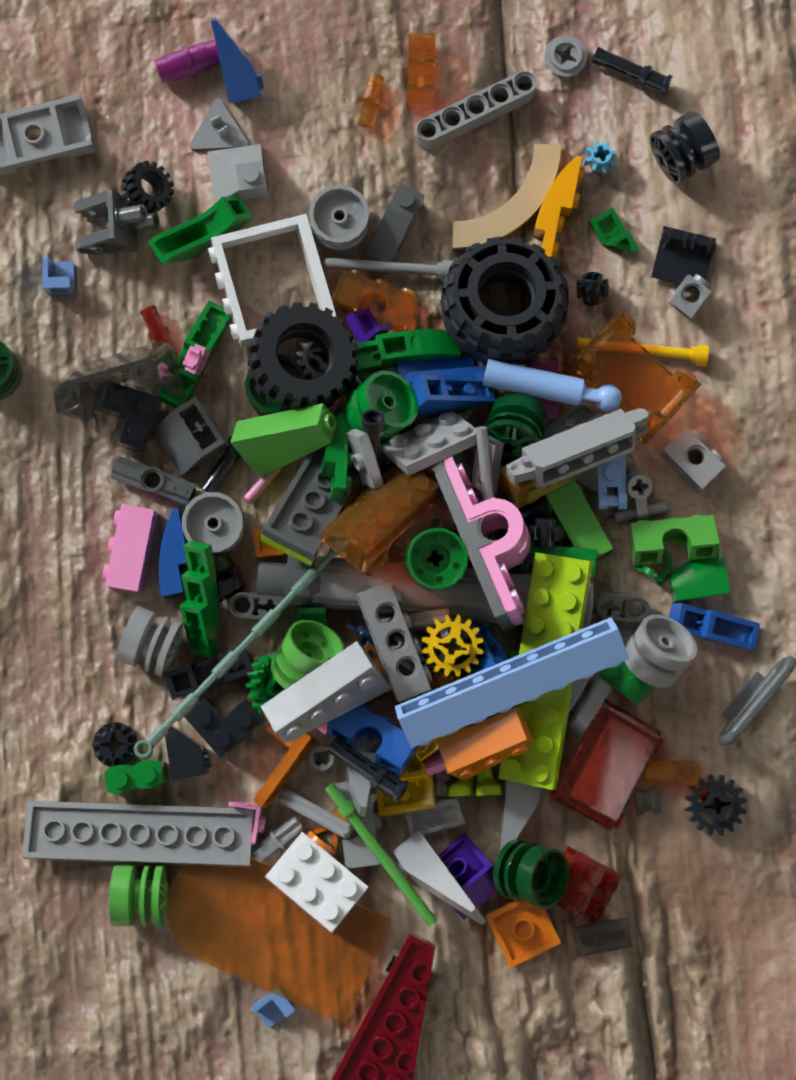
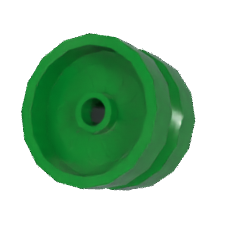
(388, 394)

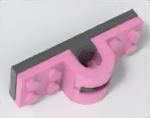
(489, 558)

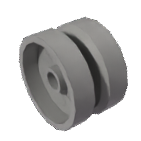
(342, 203)
(211, 507)
(660, 651)
(586, 703)

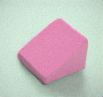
(434, 763)

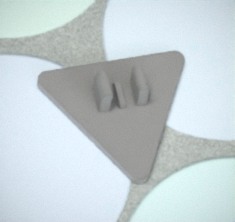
(218, 130)

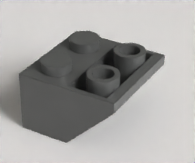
(189, 436)

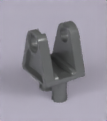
(122, 224)

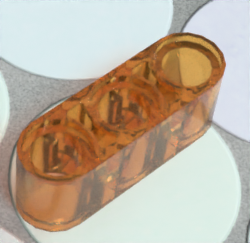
(421, 70)

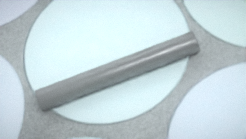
(484, 462)

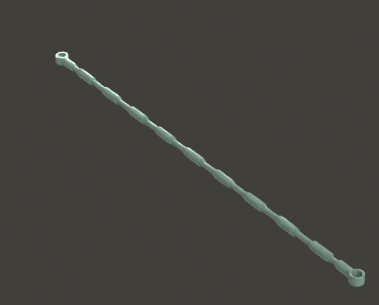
(230, 659)

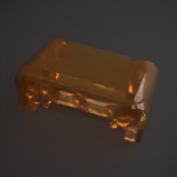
(644, 382)

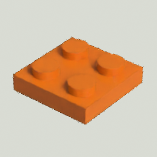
(522, 931)

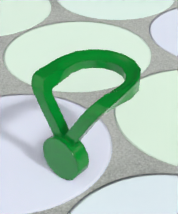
(649, 573)

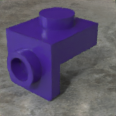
(365, 326)

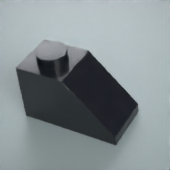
(186, 755)

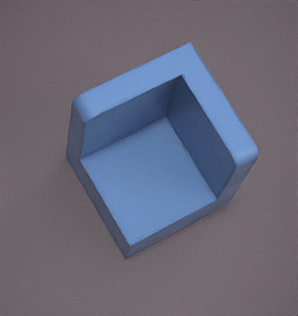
(58, 277)
(273, 1008)

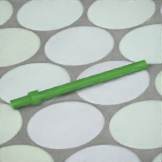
(347, 809)

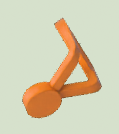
(312, 834)

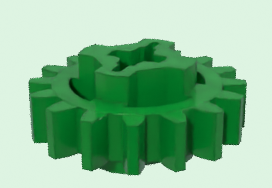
(262, 683)

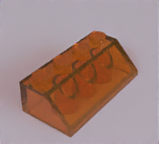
(379, 516)

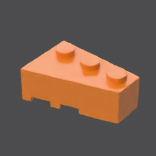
(485, 744)

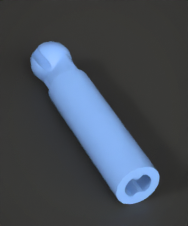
(549, 385)

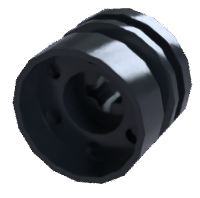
(684, 147)

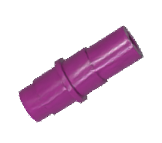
(187, 61)

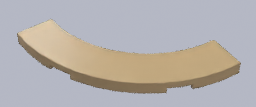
(519, 208)

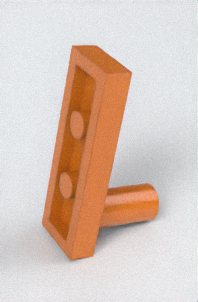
(297, 751)

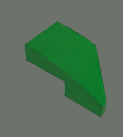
(611, 232)

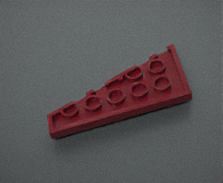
(392, 1028)

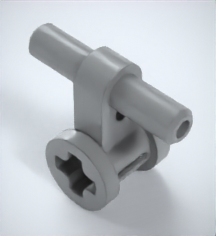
(640, 508)

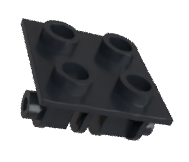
(682, 254)

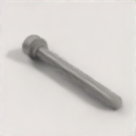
(439, 270)

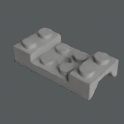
(62, 129)

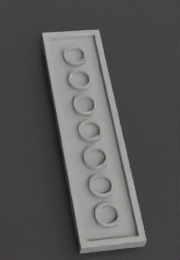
(138, 834)

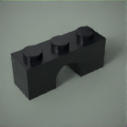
(189, 677)

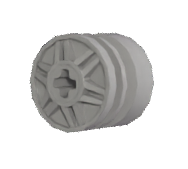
(146, 640)

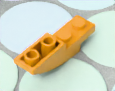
(558, 201)

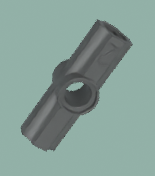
(137, 476)

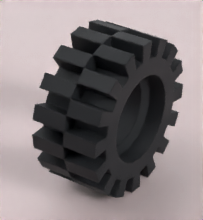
(155, 178)

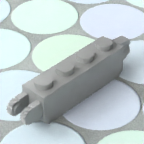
(579, 448)

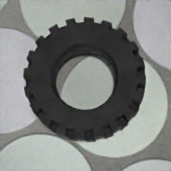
(310, 325)

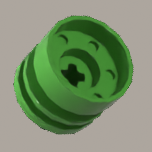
(304, 650)
(134, 895)

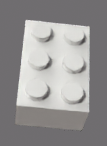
(316, 882)

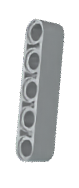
(483, 99)

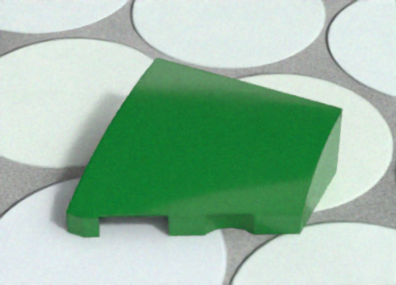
(700, 579)

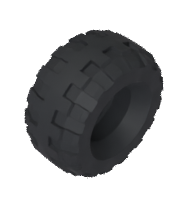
(498, 336)

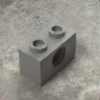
(677, 457)

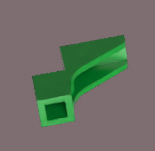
(194, 236)

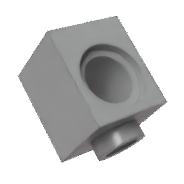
(678, 301)

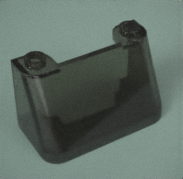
(146, 366)

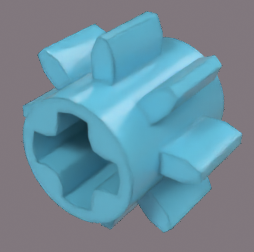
(603, 151)

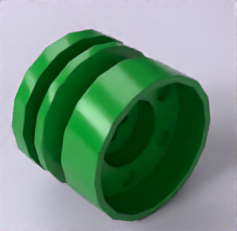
(443, 543)

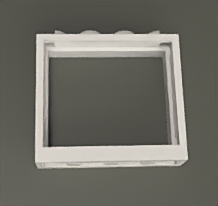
(223, 277)

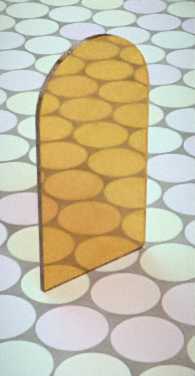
(261, 936)

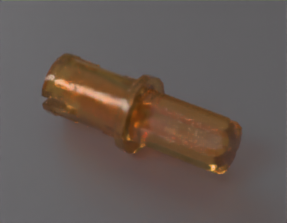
(370, 100)

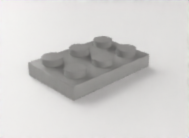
(430, 442)

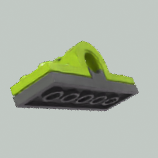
(307, 509)

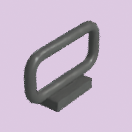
(753, 699)

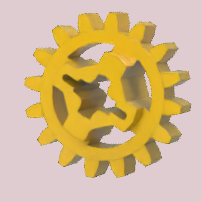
(437, 641)

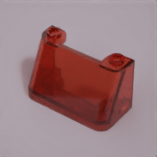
(607, 765)

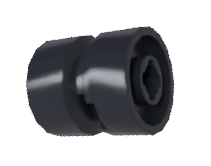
(233, 580)

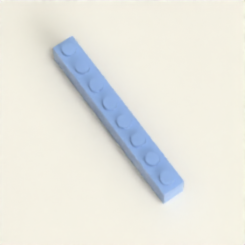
(511, 683)

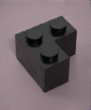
(134, 413)
(222, 731)

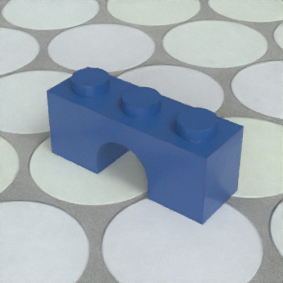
(361, 722)

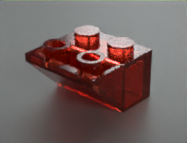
(588, 887)

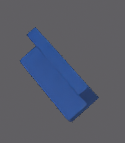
(454, 366)

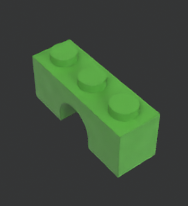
(694, 533)

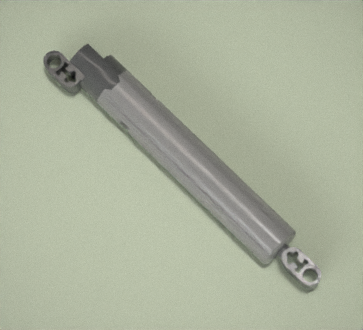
(340, 582)

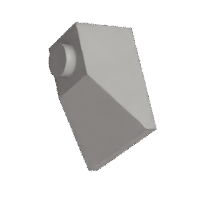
(238, 172)

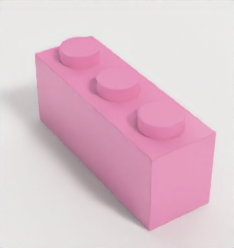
(130, 548)

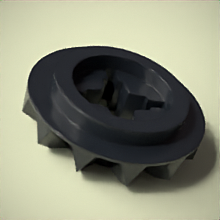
(123, 754)

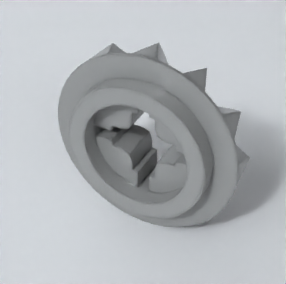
(561, 45)

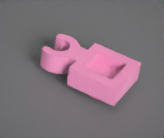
(196, 359)

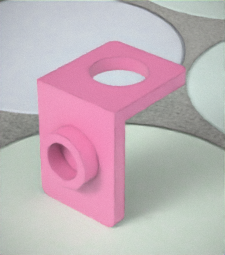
(259, 822)

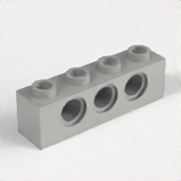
(402, 685)

